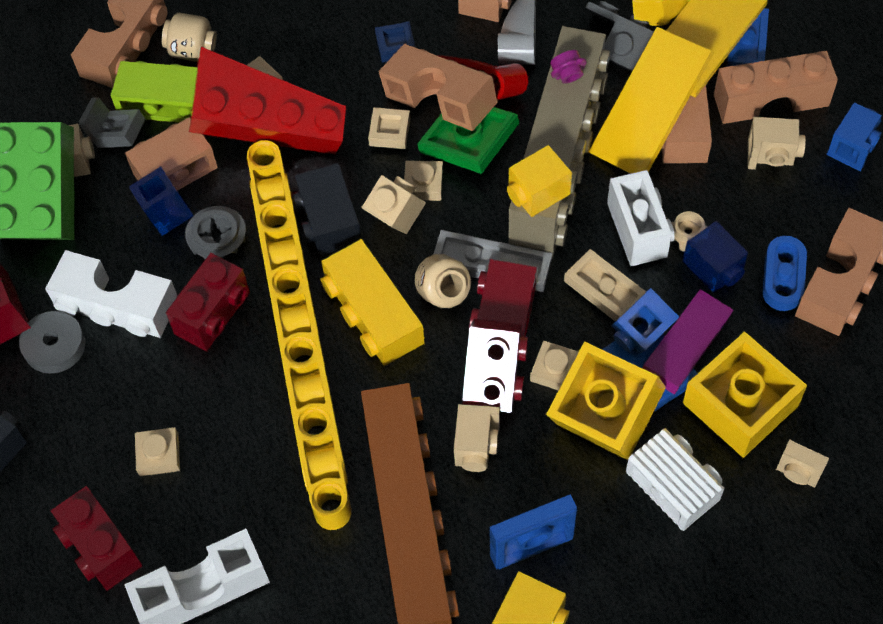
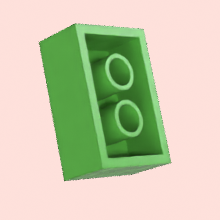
(36, 181)

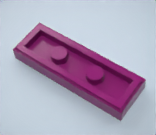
(688, 340)

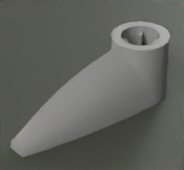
(518, 35)

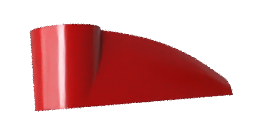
(508, 79)

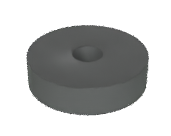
(53, 357)

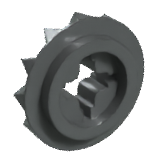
(200, 229)

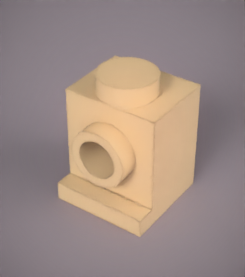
(774, 142)
(476, 436)

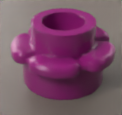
(568, 66)

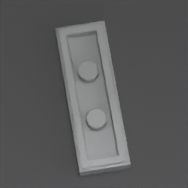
(477, 252)

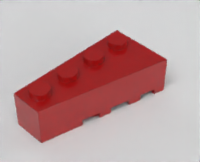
(255, 106)

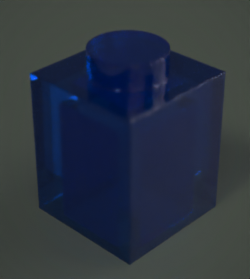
(161, 201)
(715, 257)

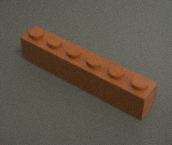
(405, 507)

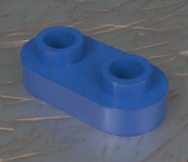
(784, 276)

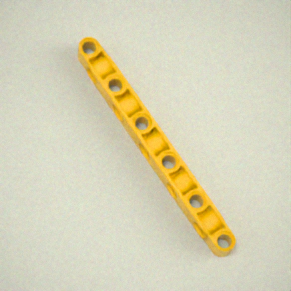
(298, 336)

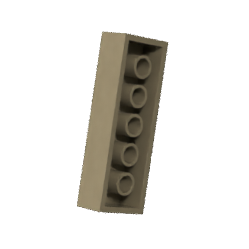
(565, 125)

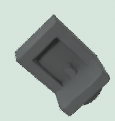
(108, 127)

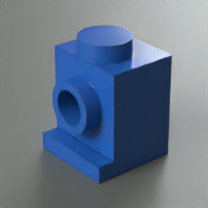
(855, 136)
(653, 313)

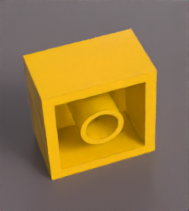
(744, 394)
(606, 400)

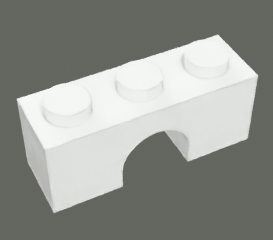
(139, 307)
(180, 596)

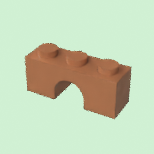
(100, 53)
(746, 88)
(462, 92)
(833, 297)

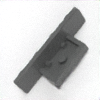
(627, 36)

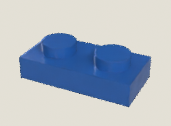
(752, 45)

